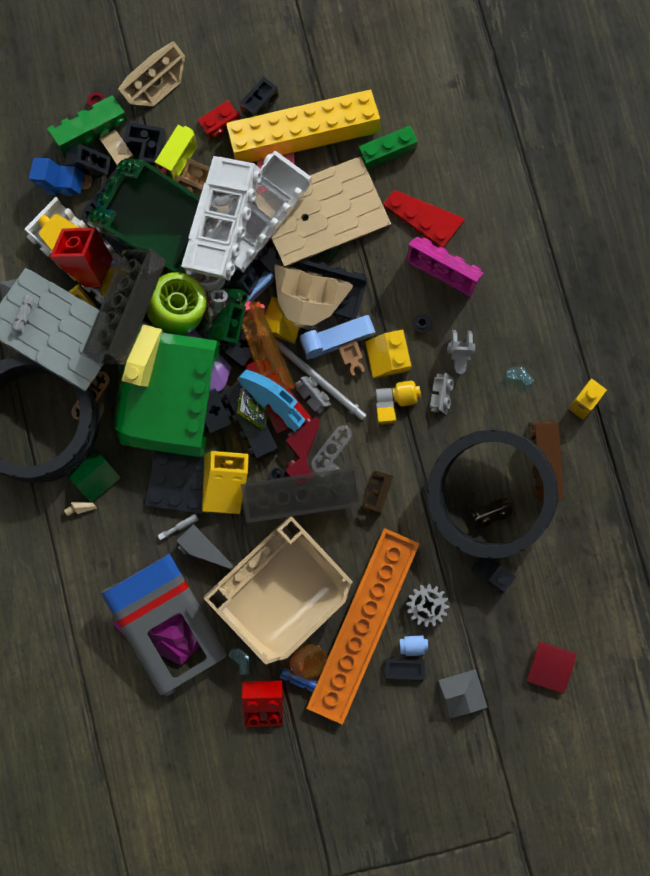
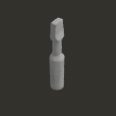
(178, 527)

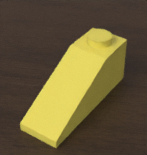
(142, 357)

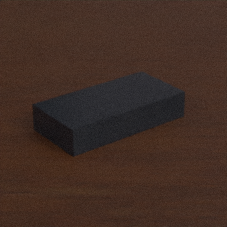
(404, 669)

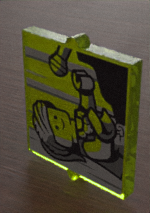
(251, 409)

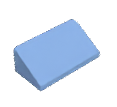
(265, 280)

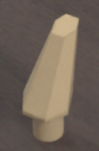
(79, 507)

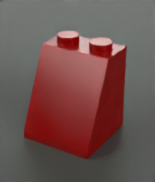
(82, 255)

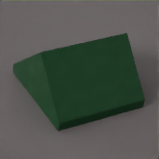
(94, 476)

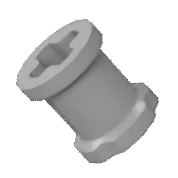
(218, 300)

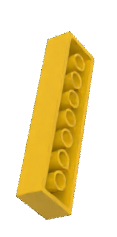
(304, 127)

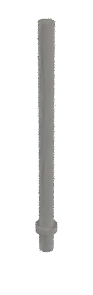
(354, 408)

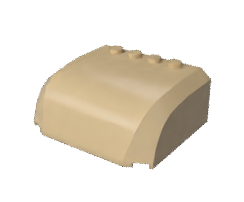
(280, 592)

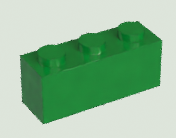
(388, 147)

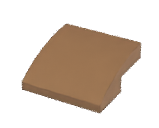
(194, 176)

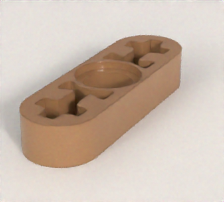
(102, 387)

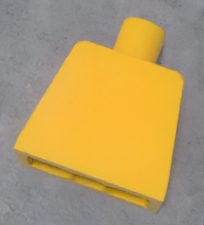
(52, 228)
(587, 398)

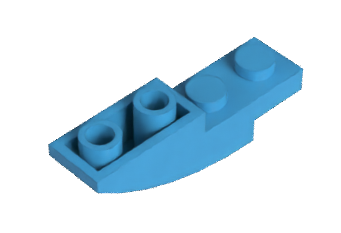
(268, 392)

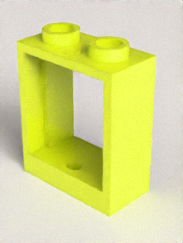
(177, 151)

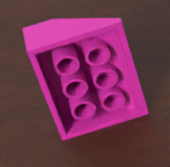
(443, 265)

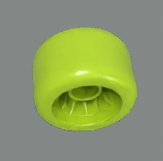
(185, 294)

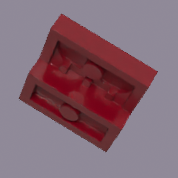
(551, 667)

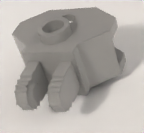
(461, 351)

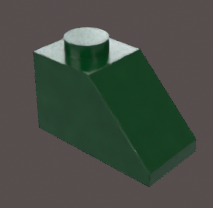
(228, 323)

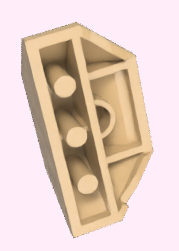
(154, 77)

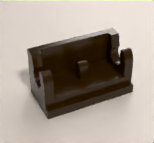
(377, 492)

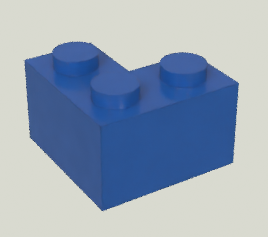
(56, 178)

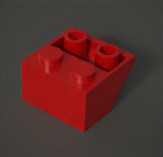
(262, 703)

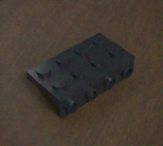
(351, 303)

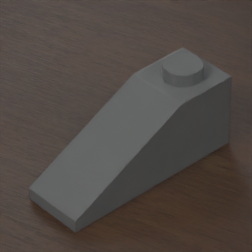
(200, 547)

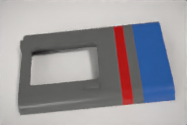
(151, 599)

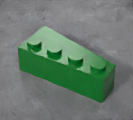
(88, 125)

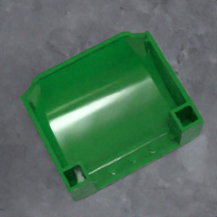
(174, 405)

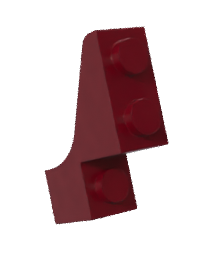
(300, 444)

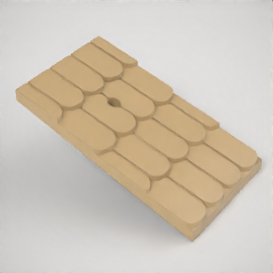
(339, 208)

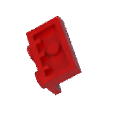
(216, 121)

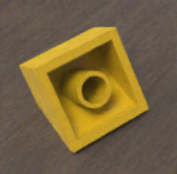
(388, 354)

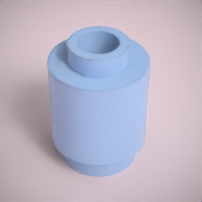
(413, 645)

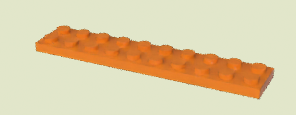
(363, 626)

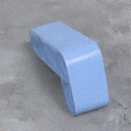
(320, 343)

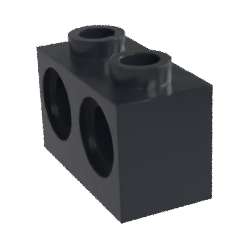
(259, 98)

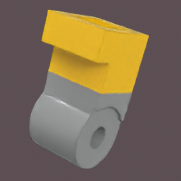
(385, 406)

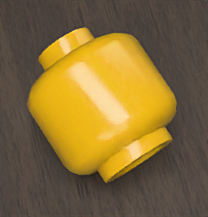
(406, 393)

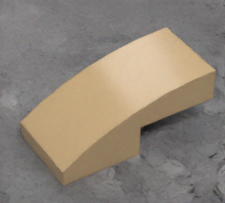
(116, 147)

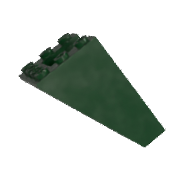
(146, 211)

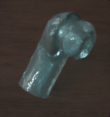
(519, 373)
(241, 658)

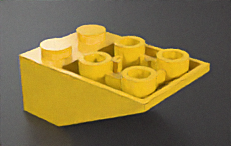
(223, 480)

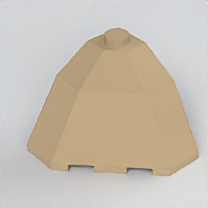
(308, 296)

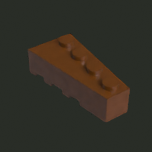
(546, 436)

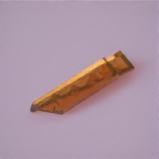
(265, 348)

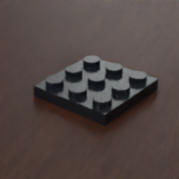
(176, 482)

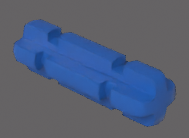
(297, 680)

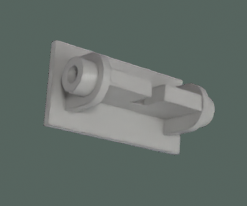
(443, 385)
(318, 399)

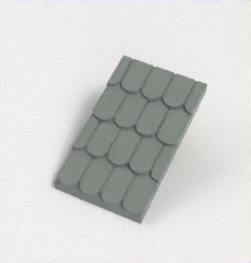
(54, 329)

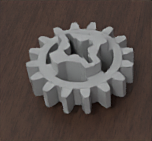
(419, 608)

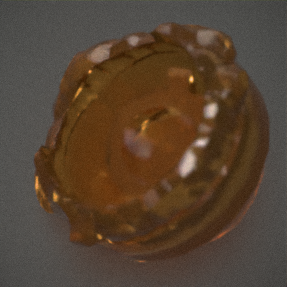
(308, 660)

